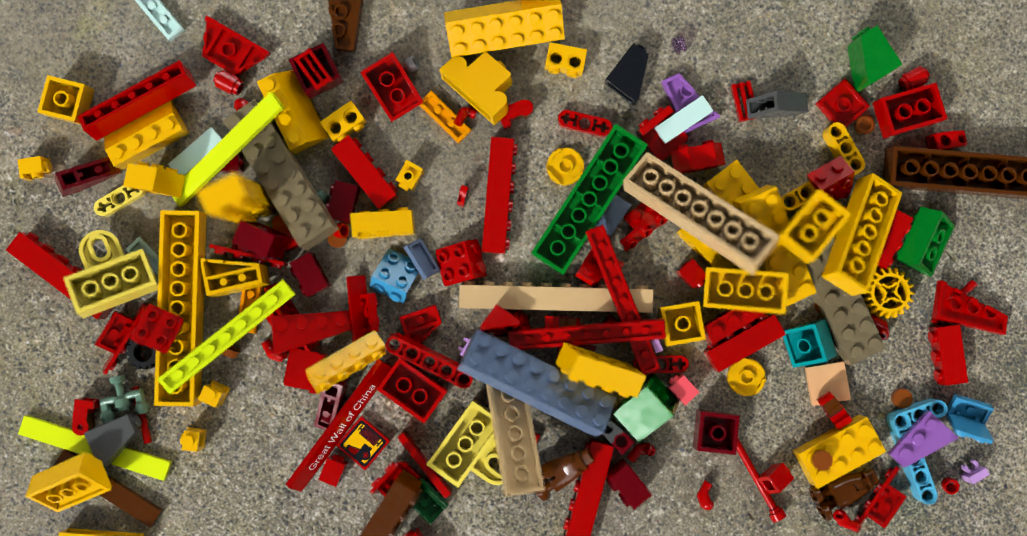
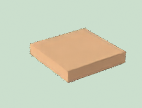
(827, 378)

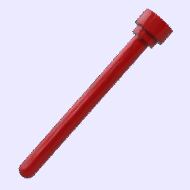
(775, 512)

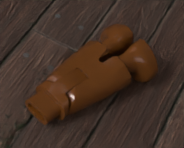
(564, 471)
(844, 492)

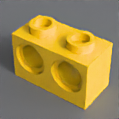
(566, 54)
(340, 117)

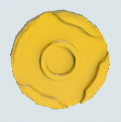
(565, 166)
(746, 377)

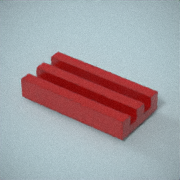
(323, 83)
(747, 84)

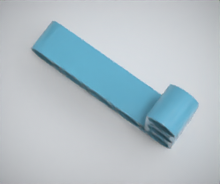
(897, 431)

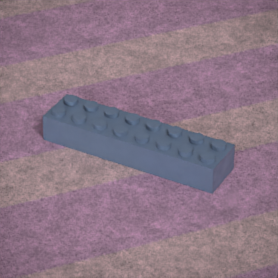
(536, 383)

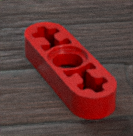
(597, 131)
(674, 369)

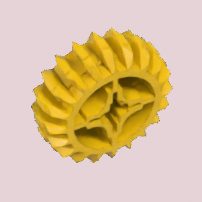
(900, 299)

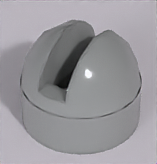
(410, 64)

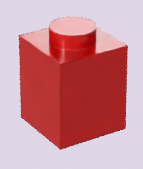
(692, 274)
(333, 470)
(776, 478)

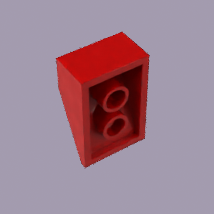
(391, 86)

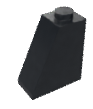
(629, 74)

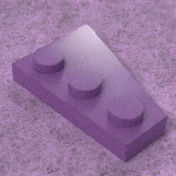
(682, 94)
(921, 440)

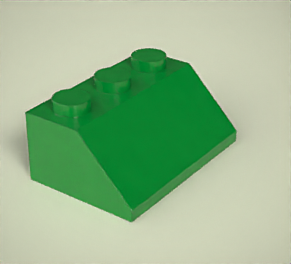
(926, 241)

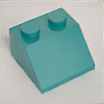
(809, 343)

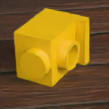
(34, 167)
(416, 171)
(214, 394)
(193, 439)

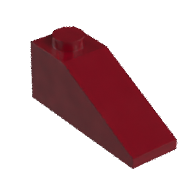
(85, 176)
(330, 403)

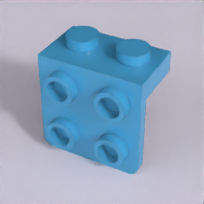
(394, 276)
(969, 418)

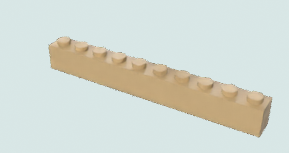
(548, 297)

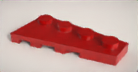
(960, 309)
(303, 329)

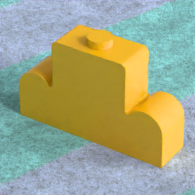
(480, 84)

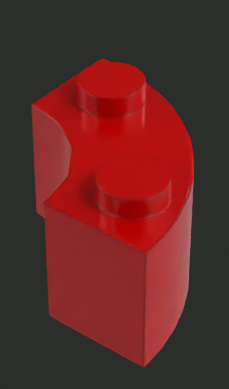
(698, 158)

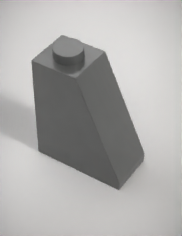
(777, 105)
(113, 437)

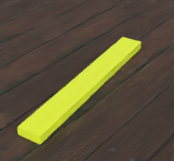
(229, 146)
(226, 336)
(67, 439)

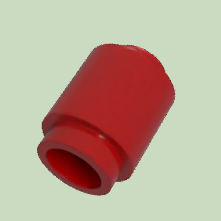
(914, 78)
(228, 82)

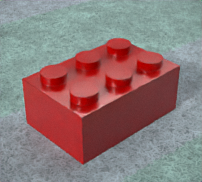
(909, 110)
(412, 389)

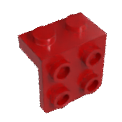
(650, 136)
(833, 178)
(460, 262)
(157, 329)
(296, 367)
(392, 472)

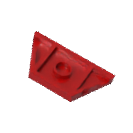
(230, 49)

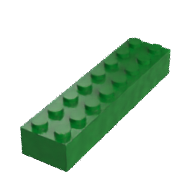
(588, 199)

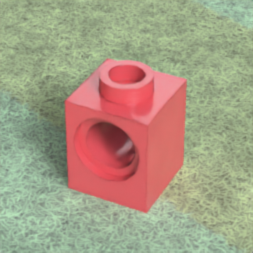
(682, 388)

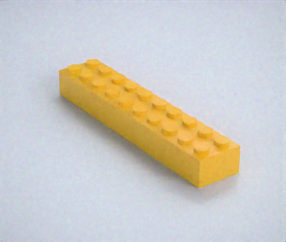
(181, 293)

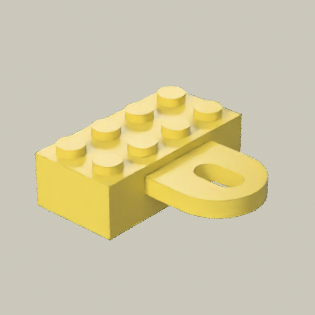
(109, 279)
(468, 448)

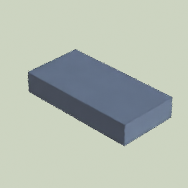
(613, 214)
(422, 259)

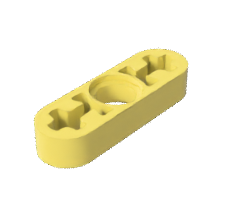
(112, 196)

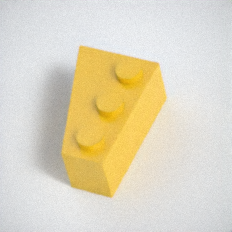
(382, 223)
(232, 277)

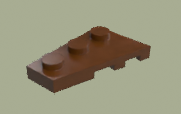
(345, 23)

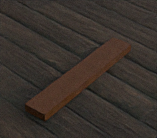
(124, 497)

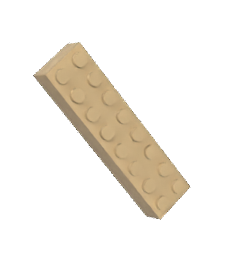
(701, 213)

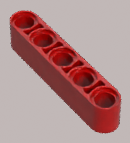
(419, 359)

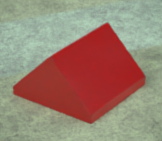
(499, 322)

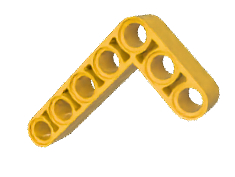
(834, 143)

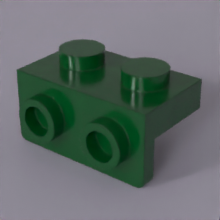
(429, 503)

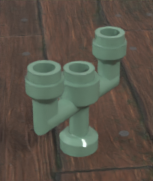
(122, 400)

